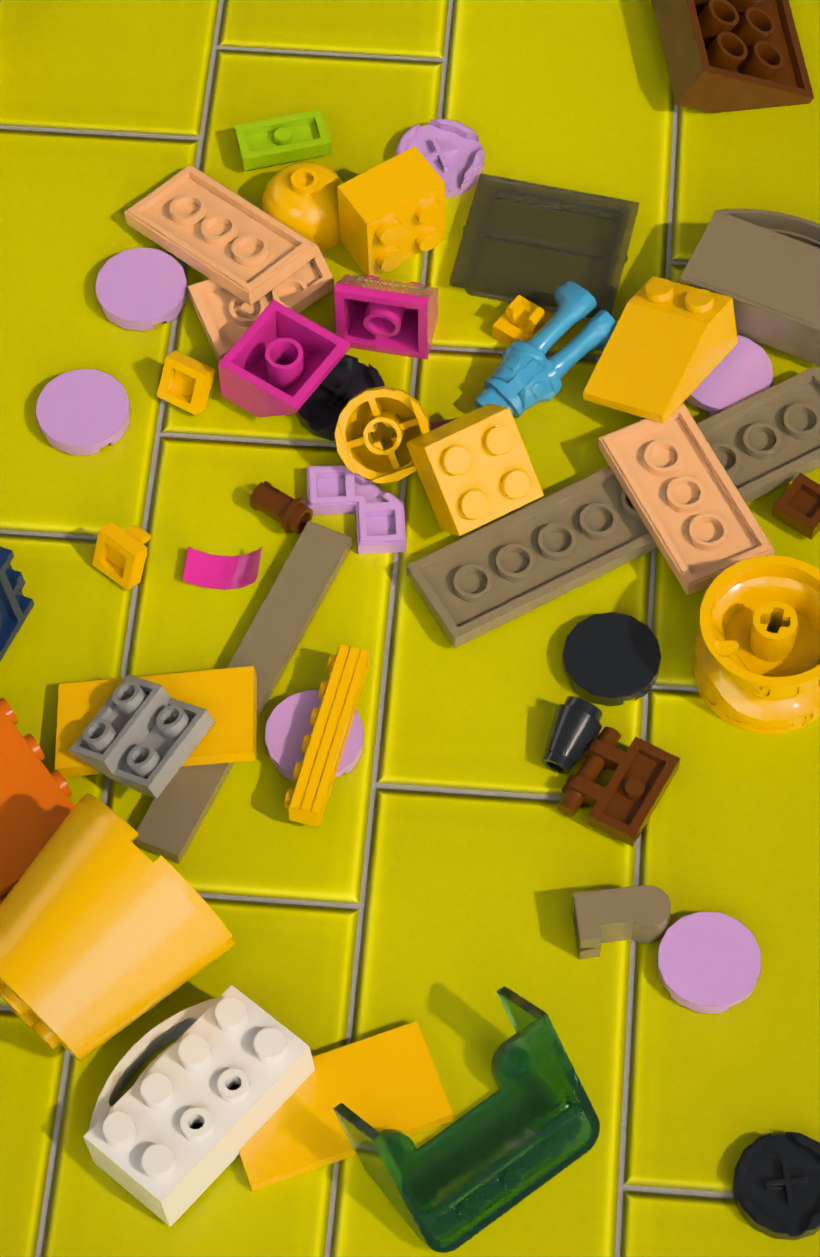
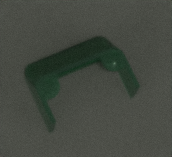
(495, 1150)

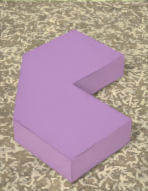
(378, 513)

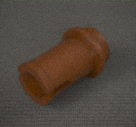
(289, 512)

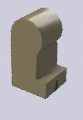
(619, 915)

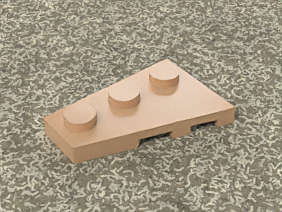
(228, 317)

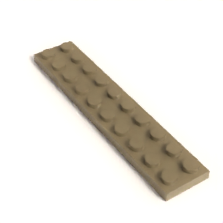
(595, 526)

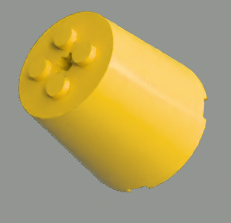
(99, 932)

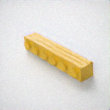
(329, 735)

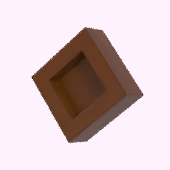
(800, 506)

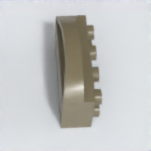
(770, 272)

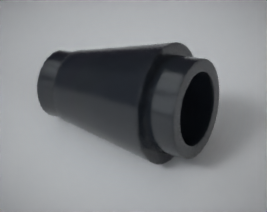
(571, 732)

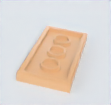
(220, 234)
(684, 498)

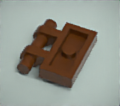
(632, 791)

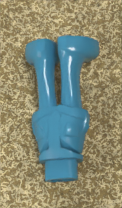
(526, 373)

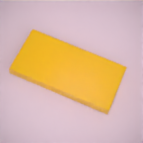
(224, 693)
(379, 1078)

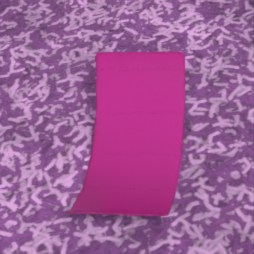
(221, 571)

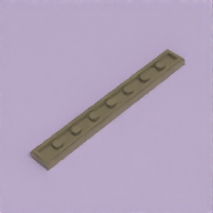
(269, 648)

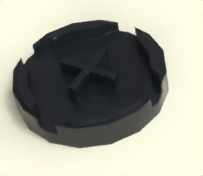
(324, 406)
(611, 658)
(780, 1185)

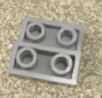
(142, 736)

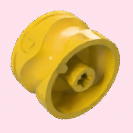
(761, 645)

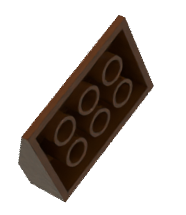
(732, 54)

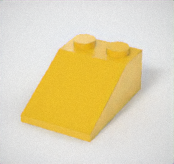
(662, 349)

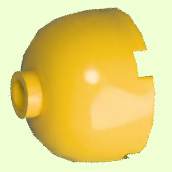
(305, 201)
(375, 433)

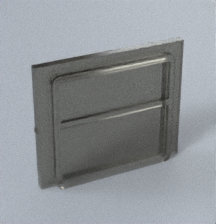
(537, 237)

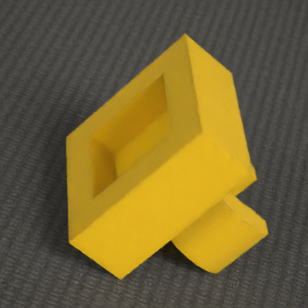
(520, 321)
(186, 382)
(121, 554)

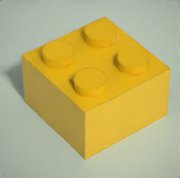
(392, 212)
(475, 469)

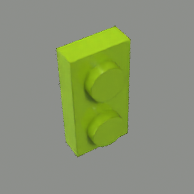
(282, 139)

